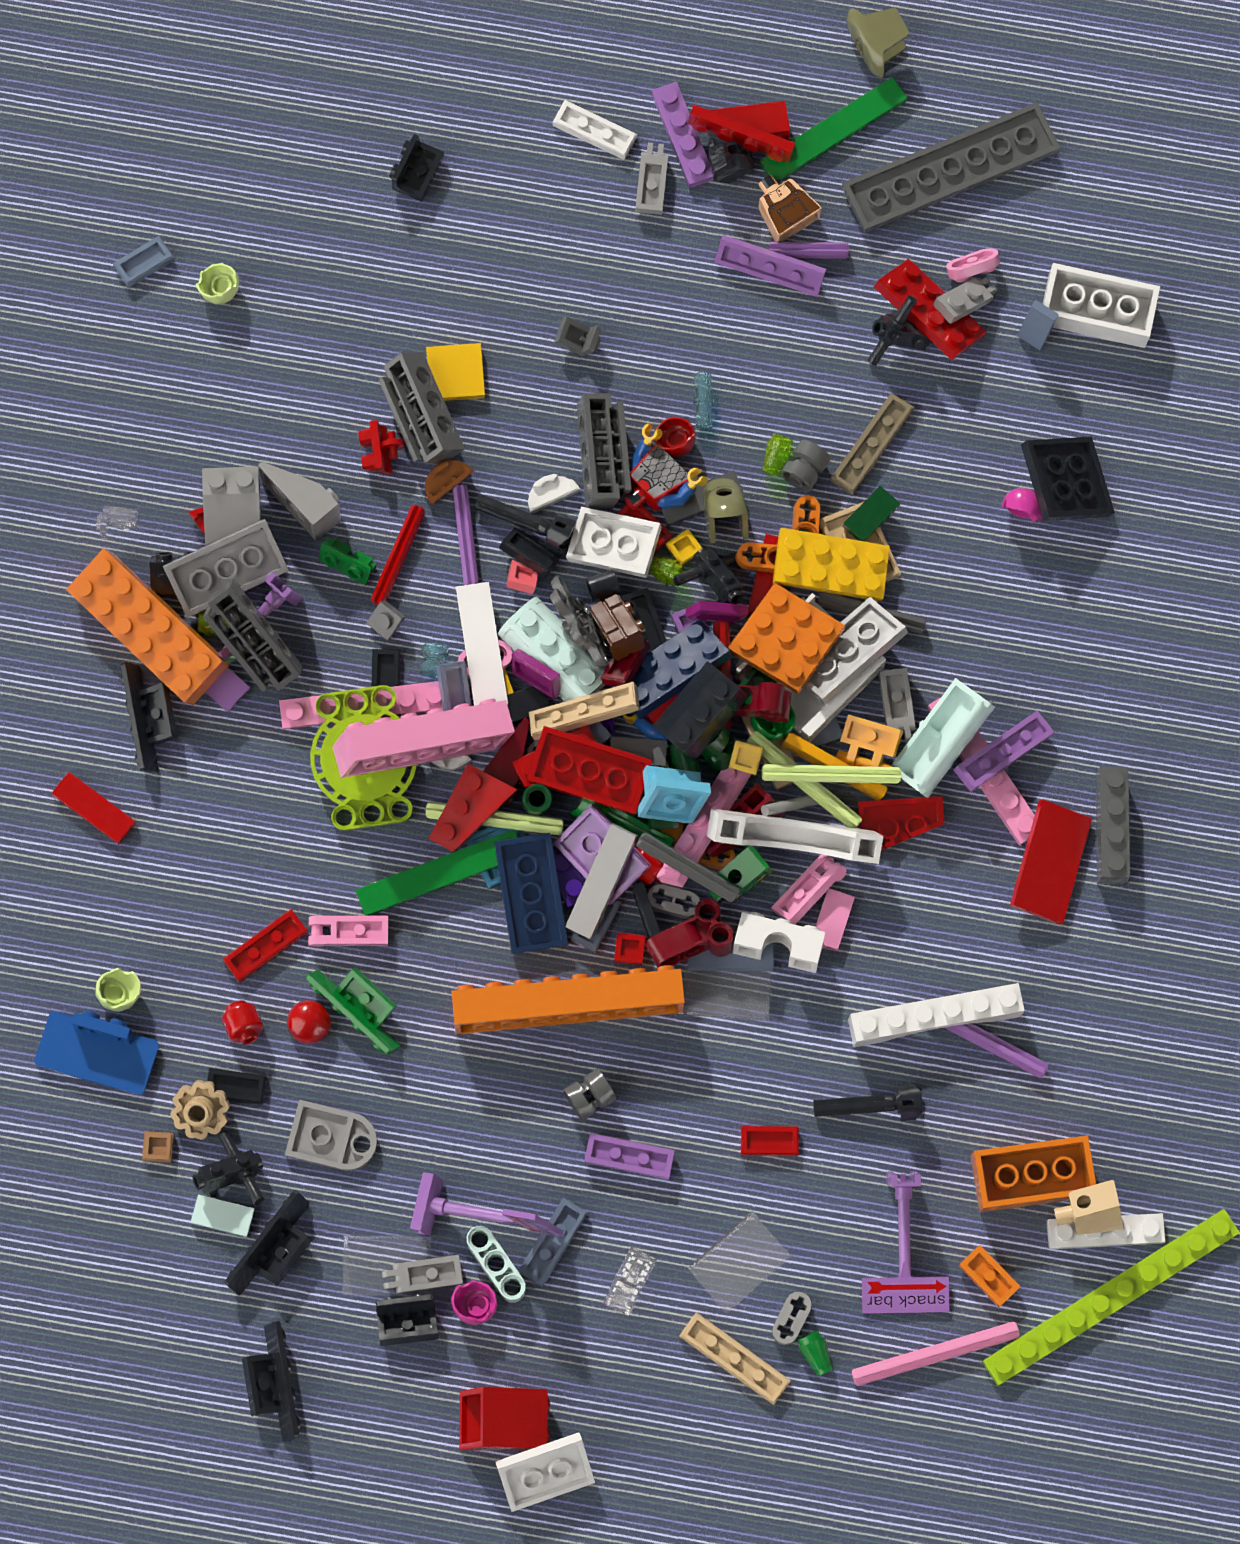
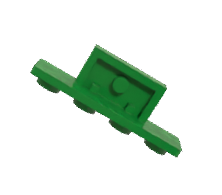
(359, 1002)

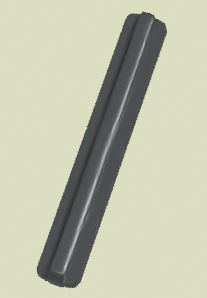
(849, 604)
(688, 867)

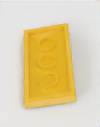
(831, 564)

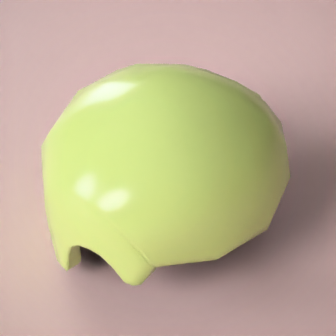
(218, 283)
(118, 990)

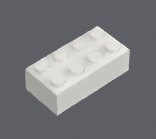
(1101, 304)

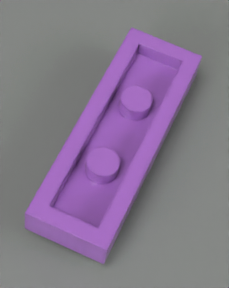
(629, 1156)

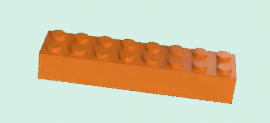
(568, 1001)

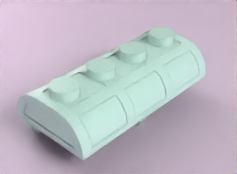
(542, 637)
(942, 737)

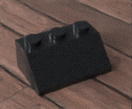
(700, 710)

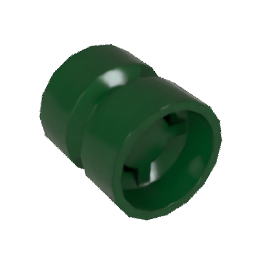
(720, 750)

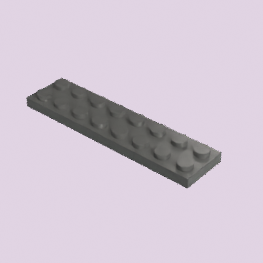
(950, 167)

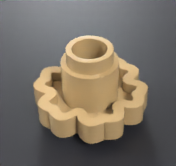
(200, 1109)

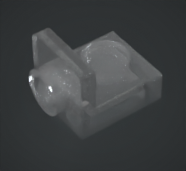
(119, 517)

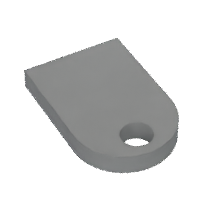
(328, 1137)

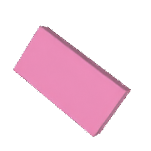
(834, 917)

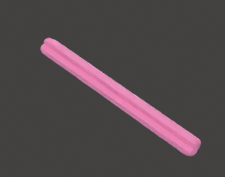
(935, 1353)

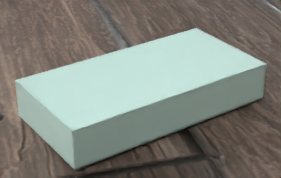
(222, 1216)

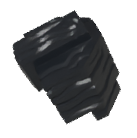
(729, 162)

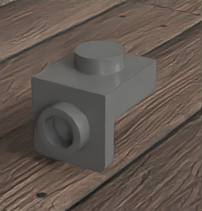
(577, 337)

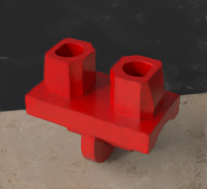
(384, 448)

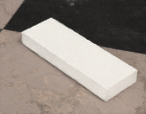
(594, 130)

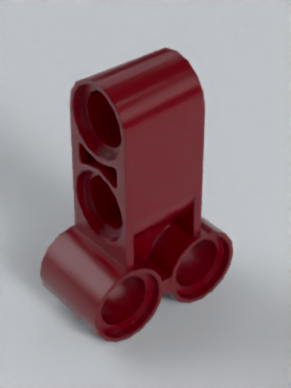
(768, 701)
(692, 937)

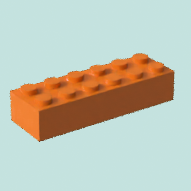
(148, 627)

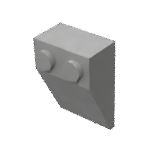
(304, 499)
(230, 500)

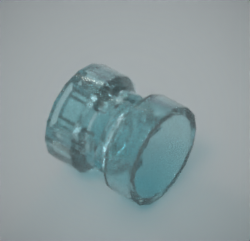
(433, 655)

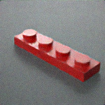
(748, 136)

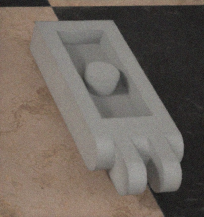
(651, 181)
(965, 299)
(897, 701)
(424, 1274)

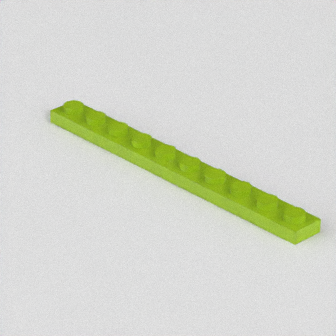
(1110, 1297)

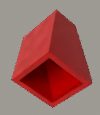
(503, 1419)

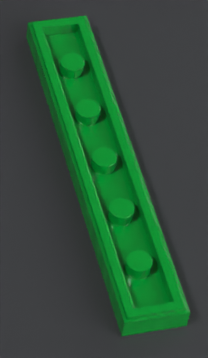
(837, 128)
(430, 876)

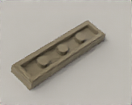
(872, 443)

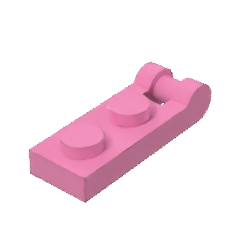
(809, 888)
(349, 931)

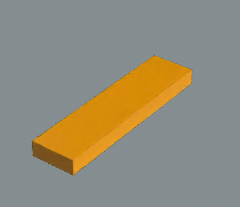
(821, 758)

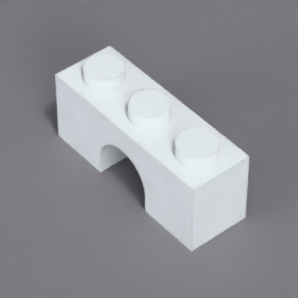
(757, 932)

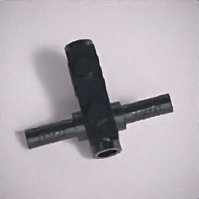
(897, 331)
(714, 571)
(236, 1168)

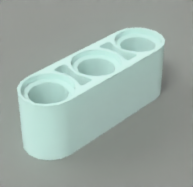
(491, 1250)

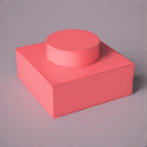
(521, 578)

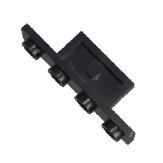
(149, 716)
(274, 1249)
(270, 1384)

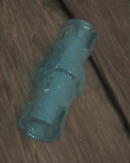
(703, 401)

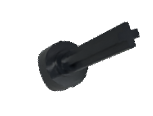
(556, 532)
(874, 1104)

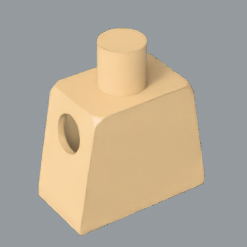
(1092, 1209)

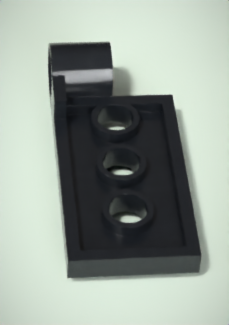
(606, 585)

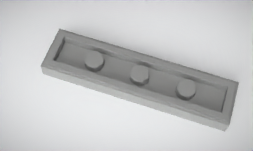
(601, 881)

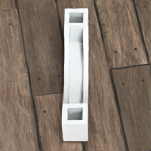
(794, 834)
(925, 1015)

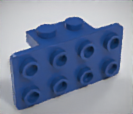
(97, 1051)

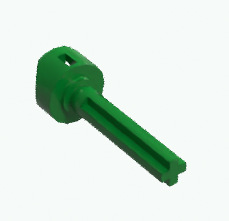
(625, 821)

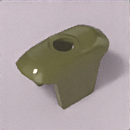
(877, 37)
(724, 506)

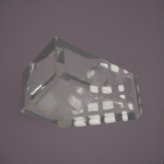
(629, 1281)

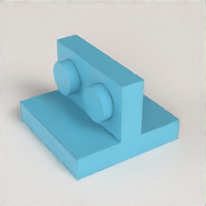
(672, 794)

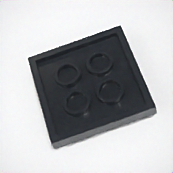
(1067, 478)

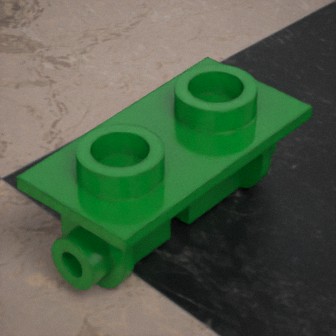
(336, 555)

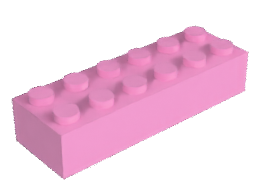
(423, 737)

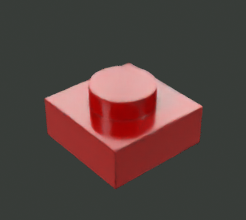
(629, 949)

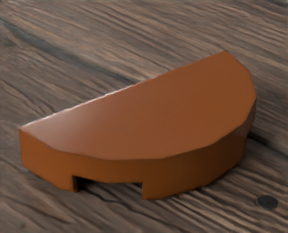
(445, 477)

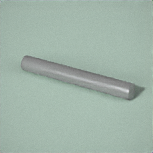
(787, 805)

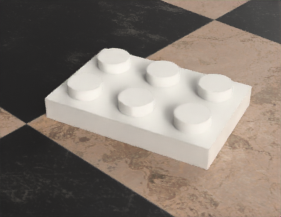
(614, 542)
(545, 1472)

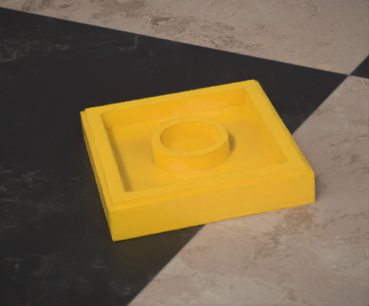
(457, 370)

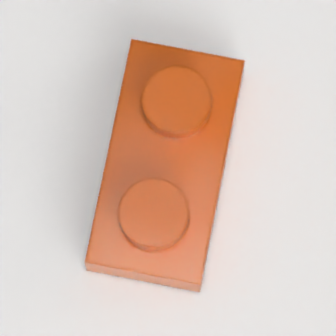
(989, 1276)

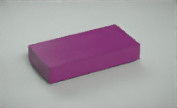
(716, 611)
(536, 674)

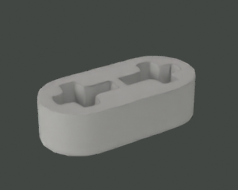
(674, 894)
(798, 1321)

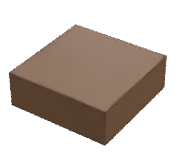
(158, 1147)

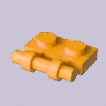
(870, 736)

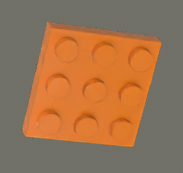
(786, 638)

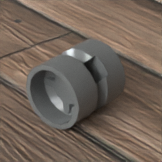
(807, 462)
(599, 1090)

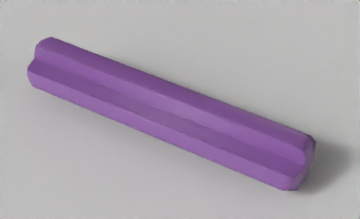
(818, 250)

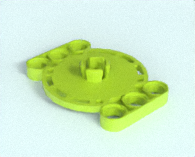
(364, 789)

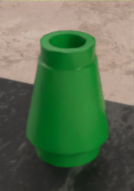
(815, 1350)

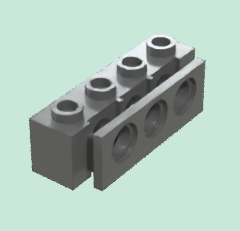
(414, 369)
(597, 446)
(257, 635)

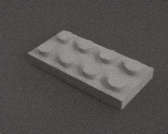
(242, 556)
(866, 637)

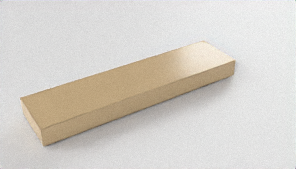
(586, 709)
(734, 1358)

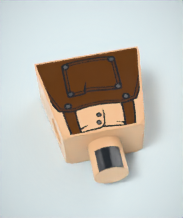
(786, 208)

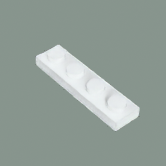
(1136, 1230)

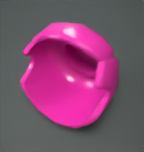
(1023, 503)
(474, 1302)

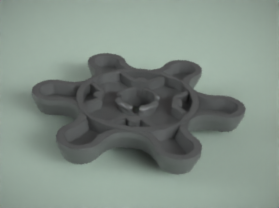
(577, 622)

